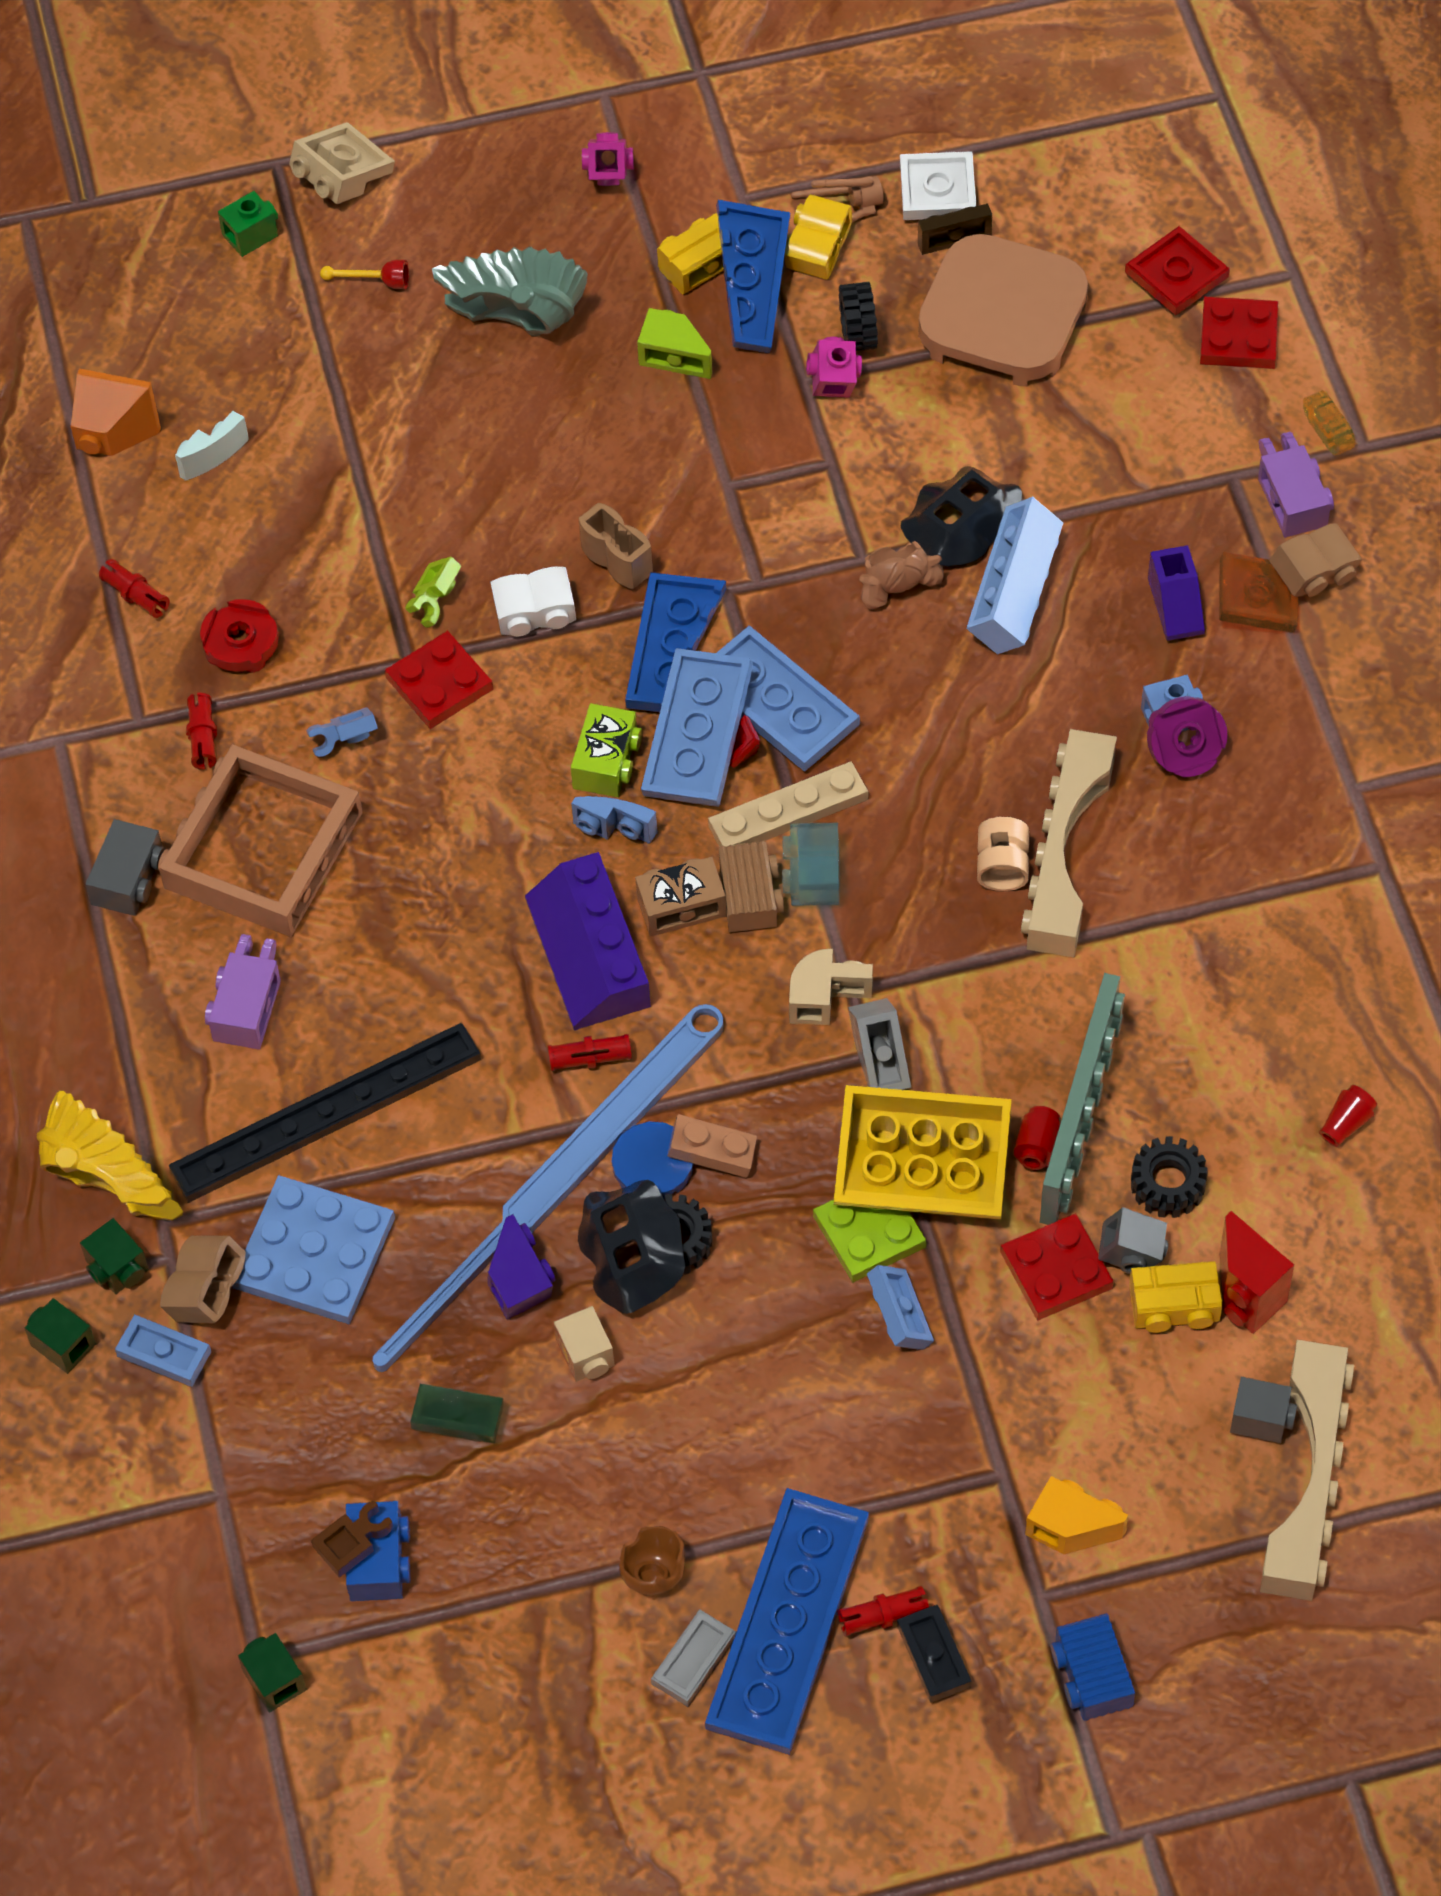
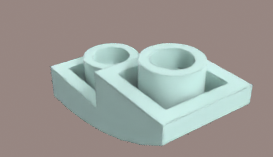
(206, 452)

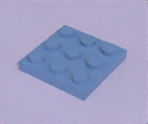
(314, 1249)

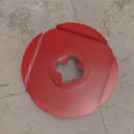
(243, 654)

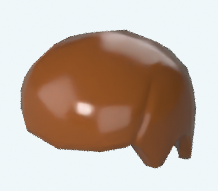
(653, 1561)

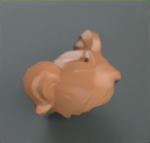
(897, 572)

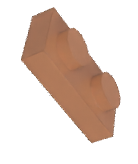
(712, 1146)

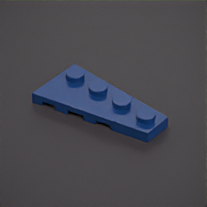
(672, 617)

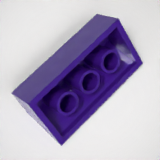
(588, 943)

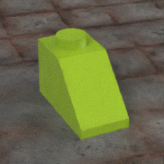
(673, 345)

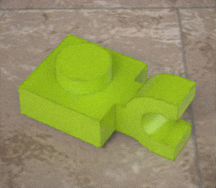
(434, 583)

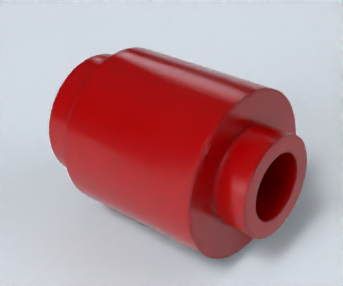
(1037, 1137)

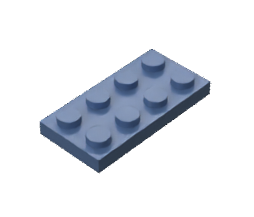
(789, 703)
(697, 727)

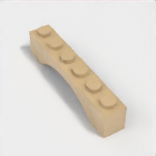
(1084, 777)
(1294, 1547)

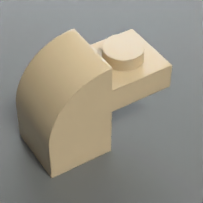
(819, 979)

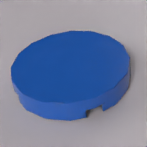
(643, 1156)

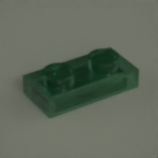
(457, 1413)

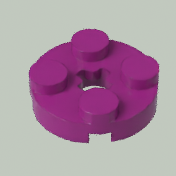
(1205, 746)

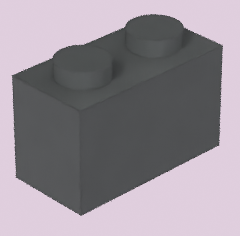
(125, 867)

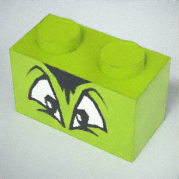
(605, 750)

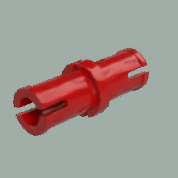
(134, 588)
(201, 730)
(618, 1049)
(881, 1611)

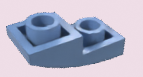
(605, 814)

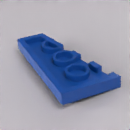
(753, 261)

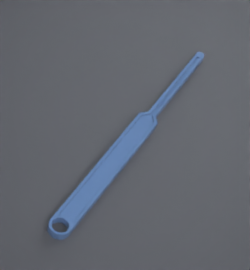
(570, 1163)

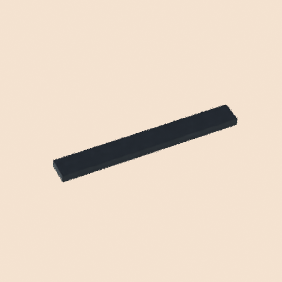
(324, 1112)

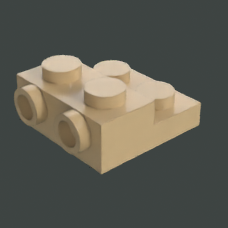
(339, 162)

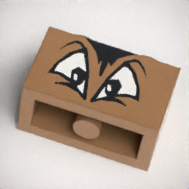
(680, 896)

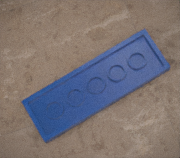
(787, 1621)

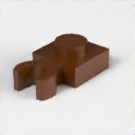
(348, 1542)

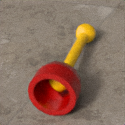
(393, 273)

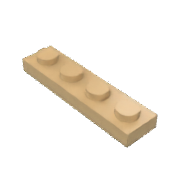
(796, 803)

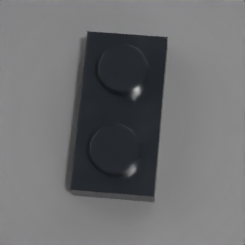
(934, 1653)

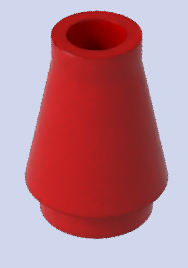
(1348, 1114)

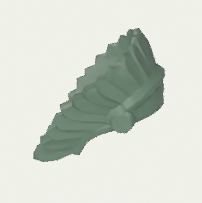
(515, 287)

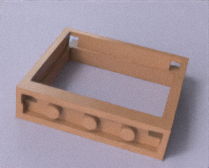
(289, 910)

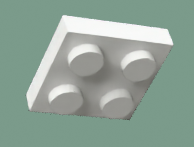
(936, 183)

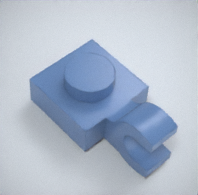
(349, 727)

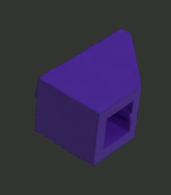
(1176, 592)
(516, 1273)

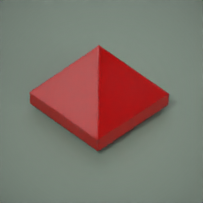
(746, 742)

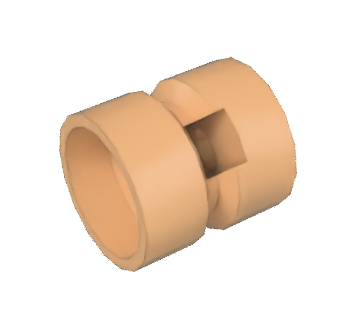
(1003, 854)

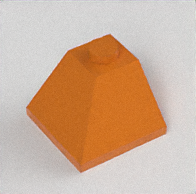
(112, 412)

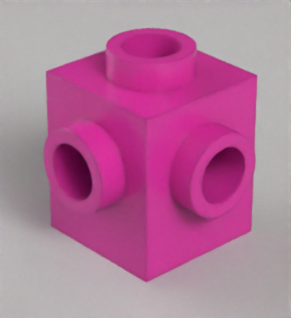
(607, 173)
(834, 367)

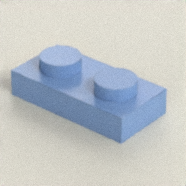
(900, 1307)
(163, 1350)

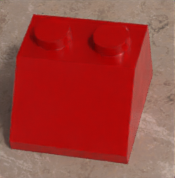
(1252, 1275)

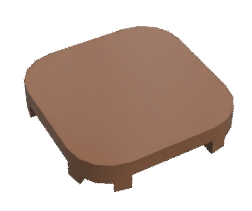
(1003, 307)

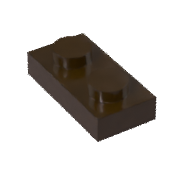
(942, 231)

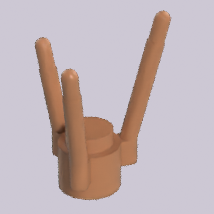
(862, 192)

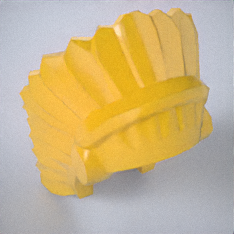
(92, 1154)

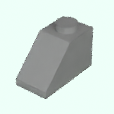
(880, 1044)

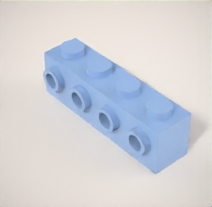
(1015, 575)

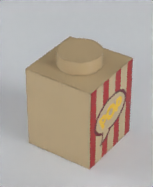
(584, 1344)

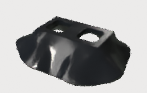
(970, 534)
(658, 1237)

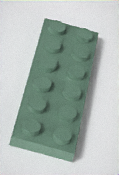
(1082, 1099)

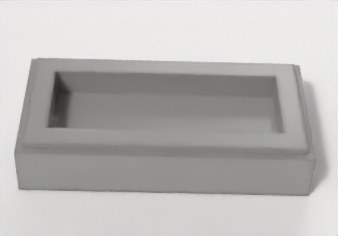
(693, 1658)

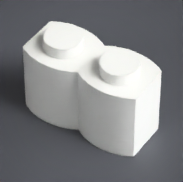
(533, 601)

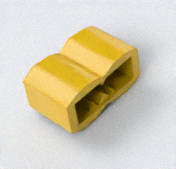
(817, 236)

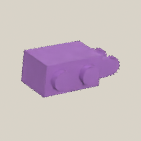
(1293, 486)
(244, 995)

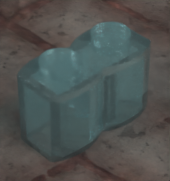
(813, 864)

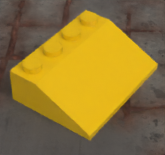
(923, 1152)

